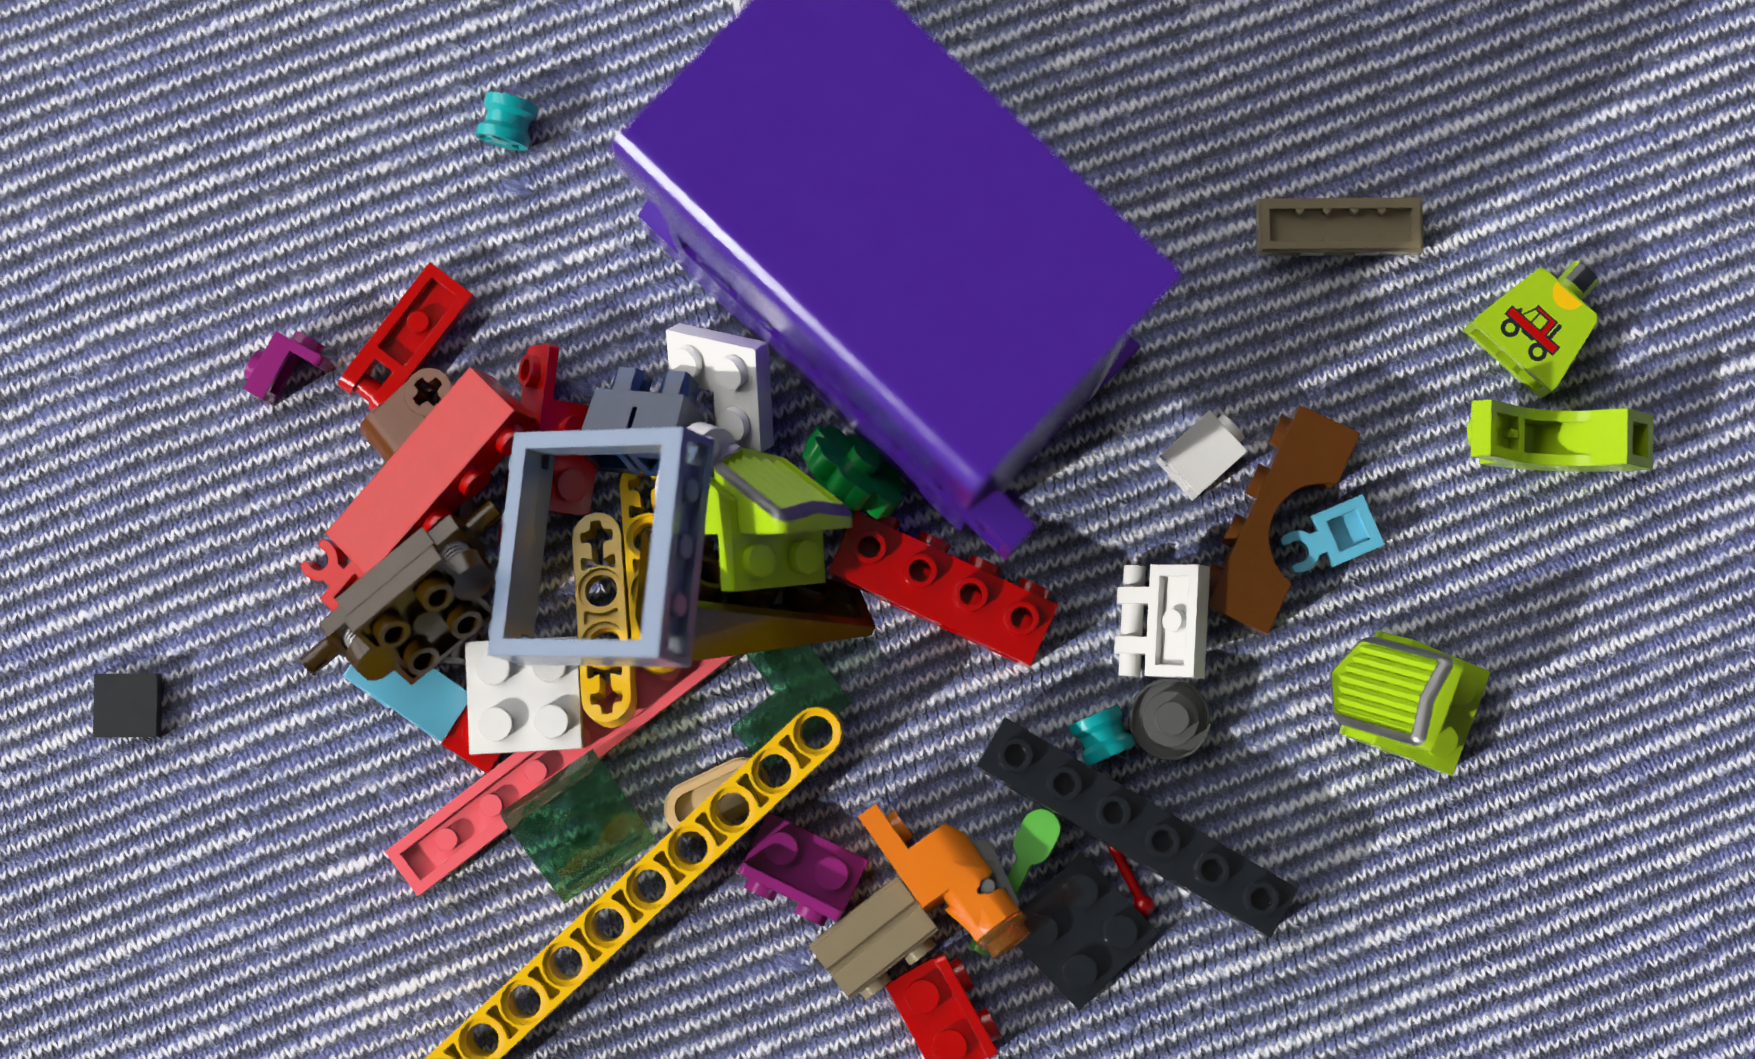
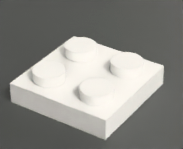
(521, 705)

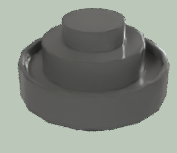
(1169, 719)

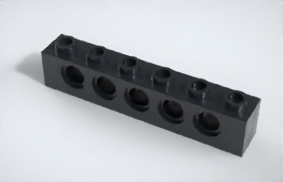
(1136, 828)

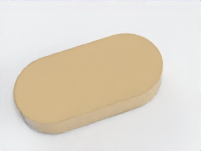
(691, 793)

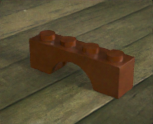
(1307, 456)

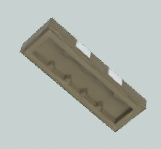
(1339, 226)

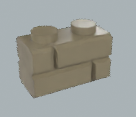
(874, 939)

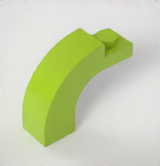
(1560, 440)

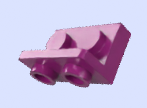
(802, 868)

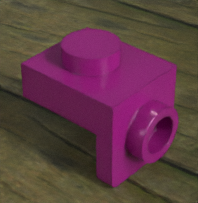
(271, 368)

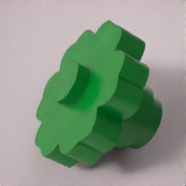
(853, 472)

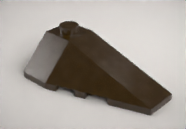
(763, 618)

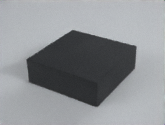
(127, 705)

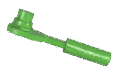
(1032, 846)

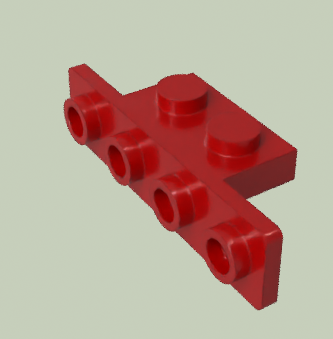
(572, 474)

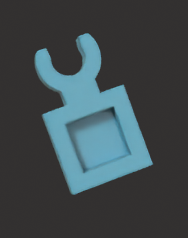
(1339, 532)

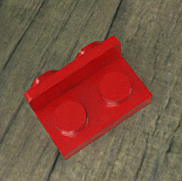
(940, 1012)

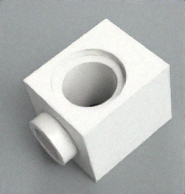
(1203, 453)

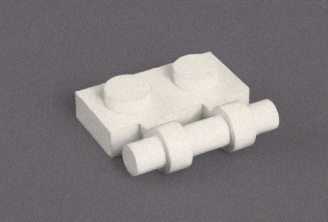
(1174, 622)

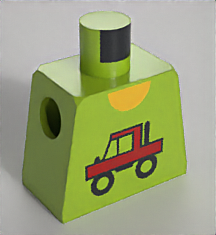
(1539, 326)

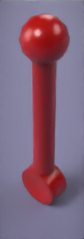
(1142, 902)

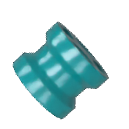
(507, 121)
(1102, 735)

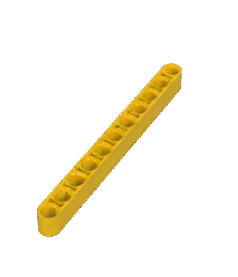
(625, 897)

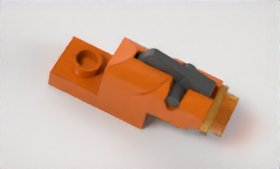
(955, 871)

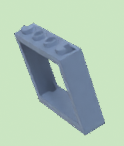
(673, 555)

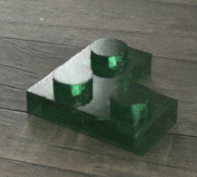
(798, 684)

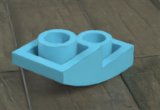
(429, 703)

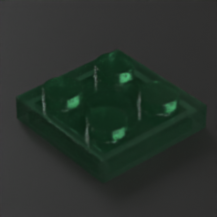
(578, 826)

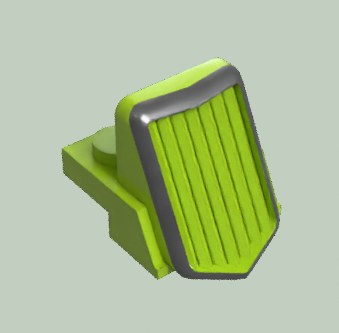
(769, 521)
(1407, 699)

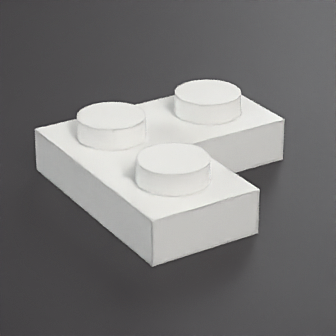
(735, 372)

